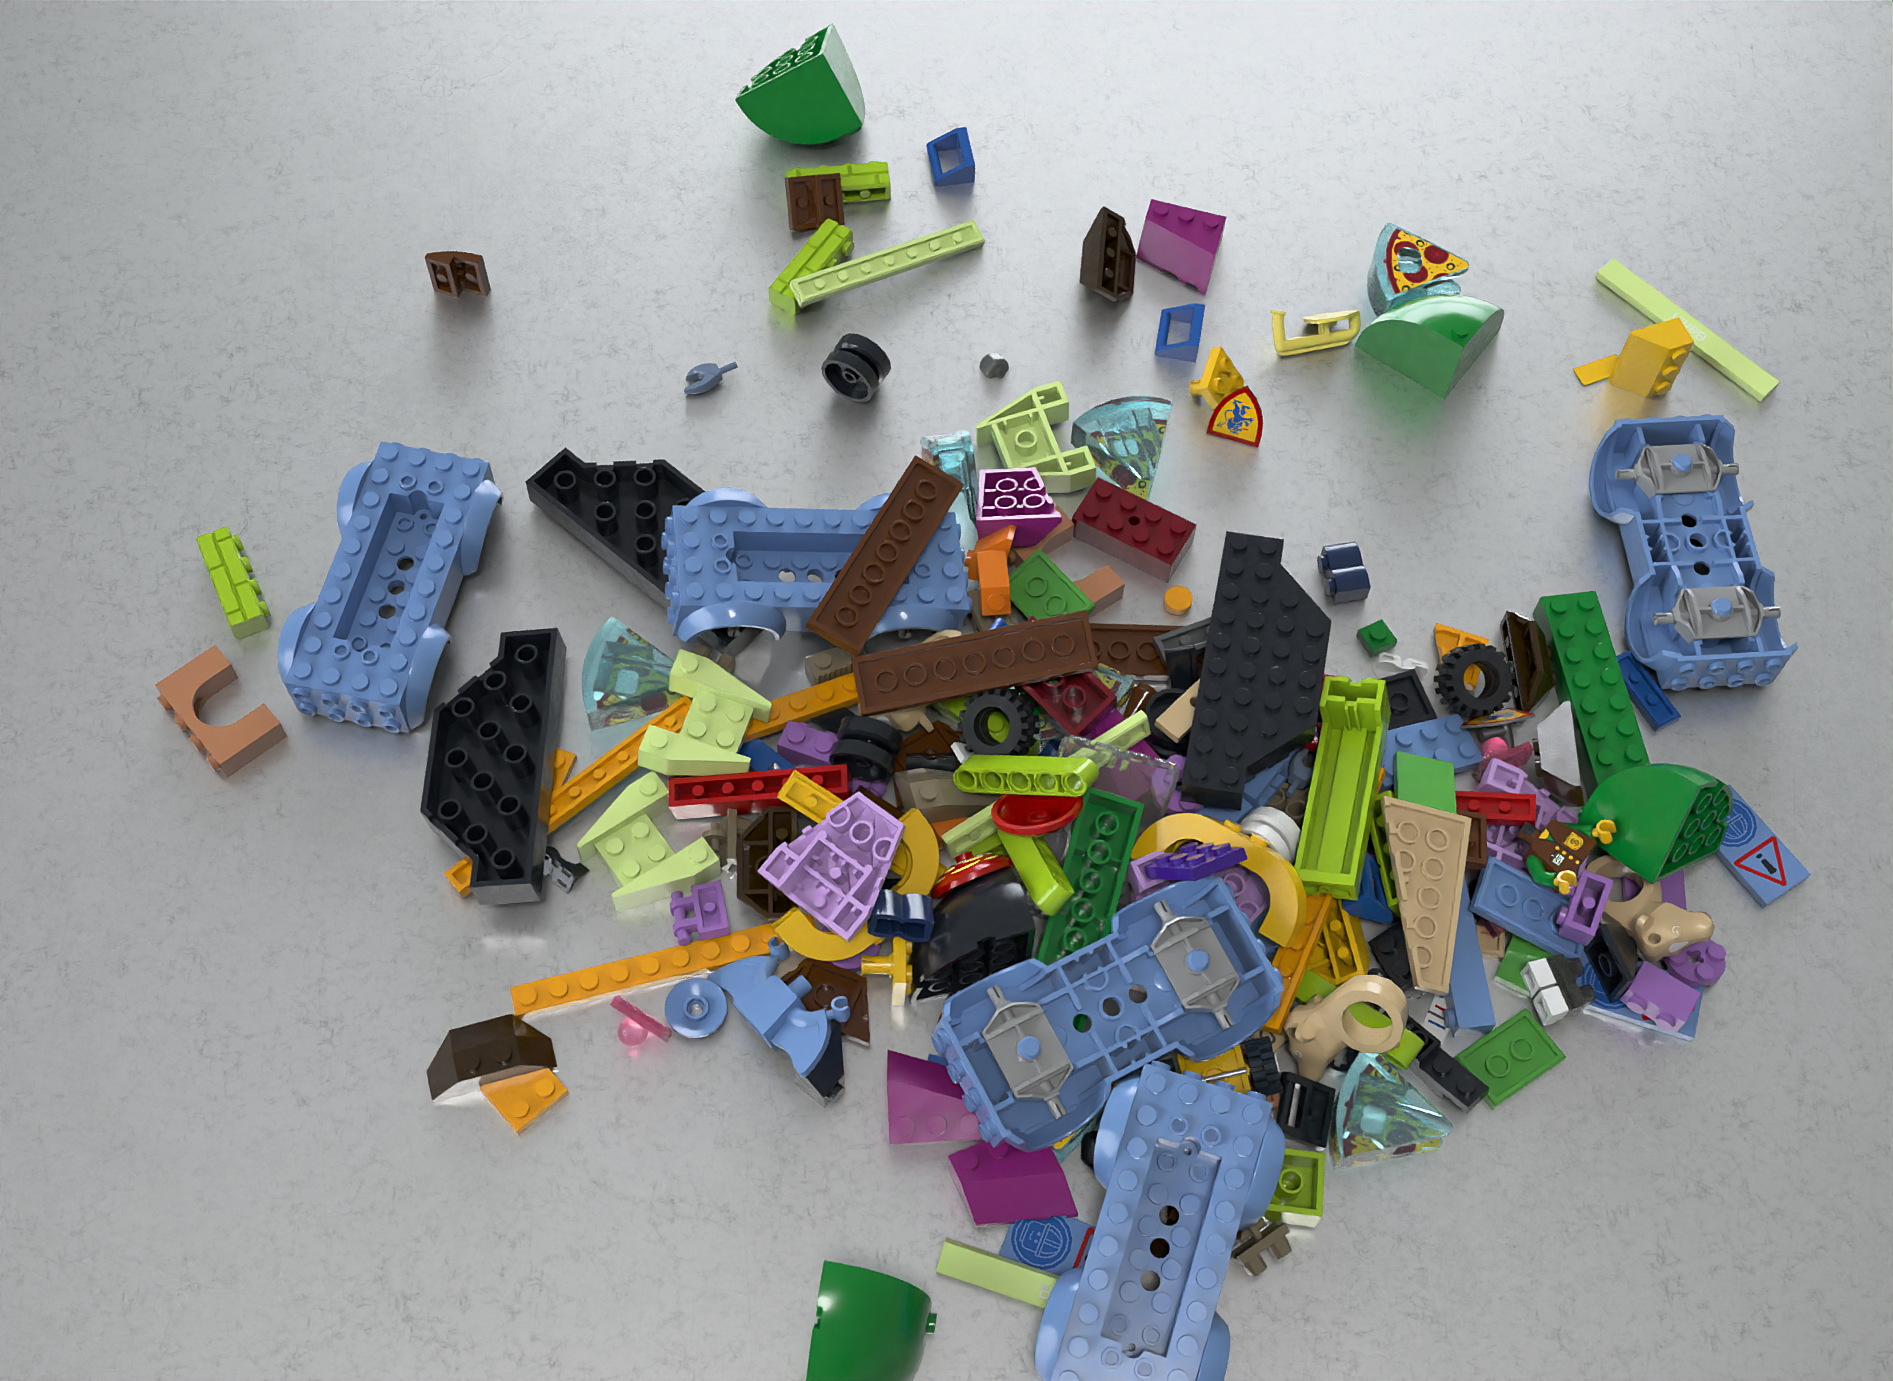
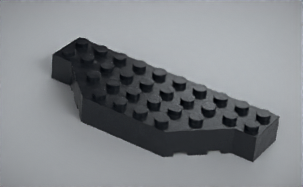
(621, 518)
(1256, 675)
(495, 766)

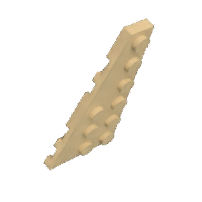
(1428, 872)

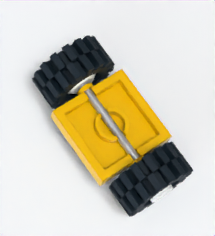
(1232, 1069)

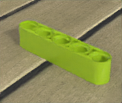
(1026, 775)
(1038, 871)
(1409, 1044)

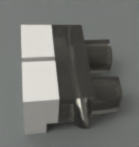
(1555, 989)

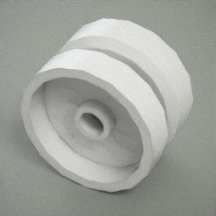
(1276, 828)

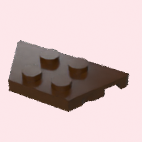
(936, 741)
(830, 982)

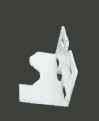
(1395, 665)

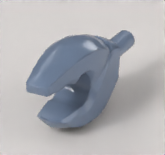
(710, 376)
(1298, 774)

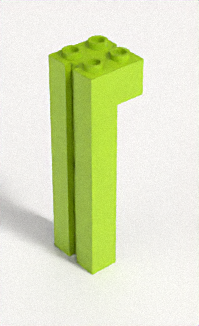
(1343, 786)

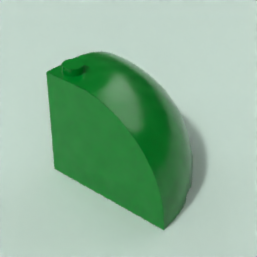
(807, 93)
(1433, 338)
(1661, 816)
(868, 1326)

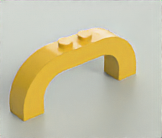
(919, 876)
(1286, 890)

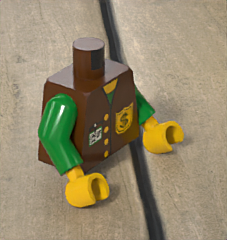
(1561, 850)

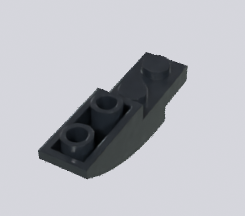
(1443, 1072)

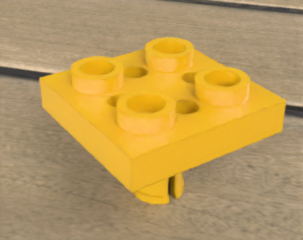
(1218, 378)
(895, 966)

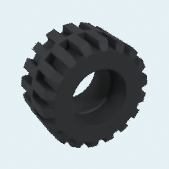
(1496, 677)
(1021, 723)

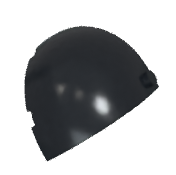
(973, 936)

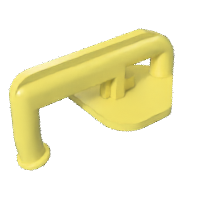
(1322, 340)

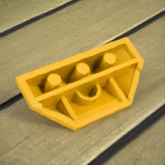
(1341, 948)

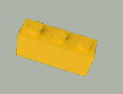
(1652, 358)

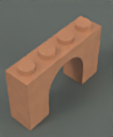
(1101, 587)
(229, 745)

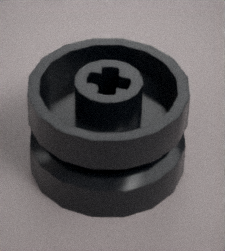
(856, 367)
(1157, 740)
(866, 748)

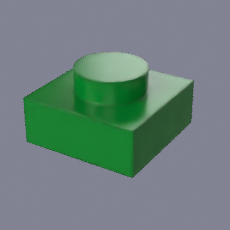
(1376, 638)

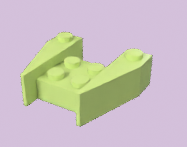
(1026, 439)
(713, 725)
(638, 852)

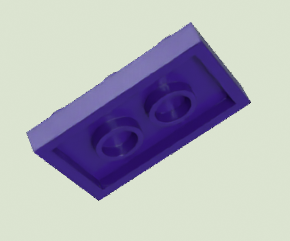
(1195, 861)

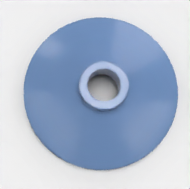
(696, 994)

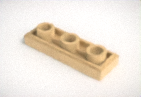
(1179, 716)

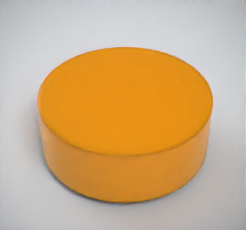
(1178, 600)

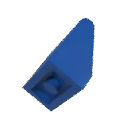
(952, 140)
(1185, 350)
(1367, 905)

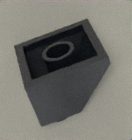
(1613, 959)
(827, 1078)

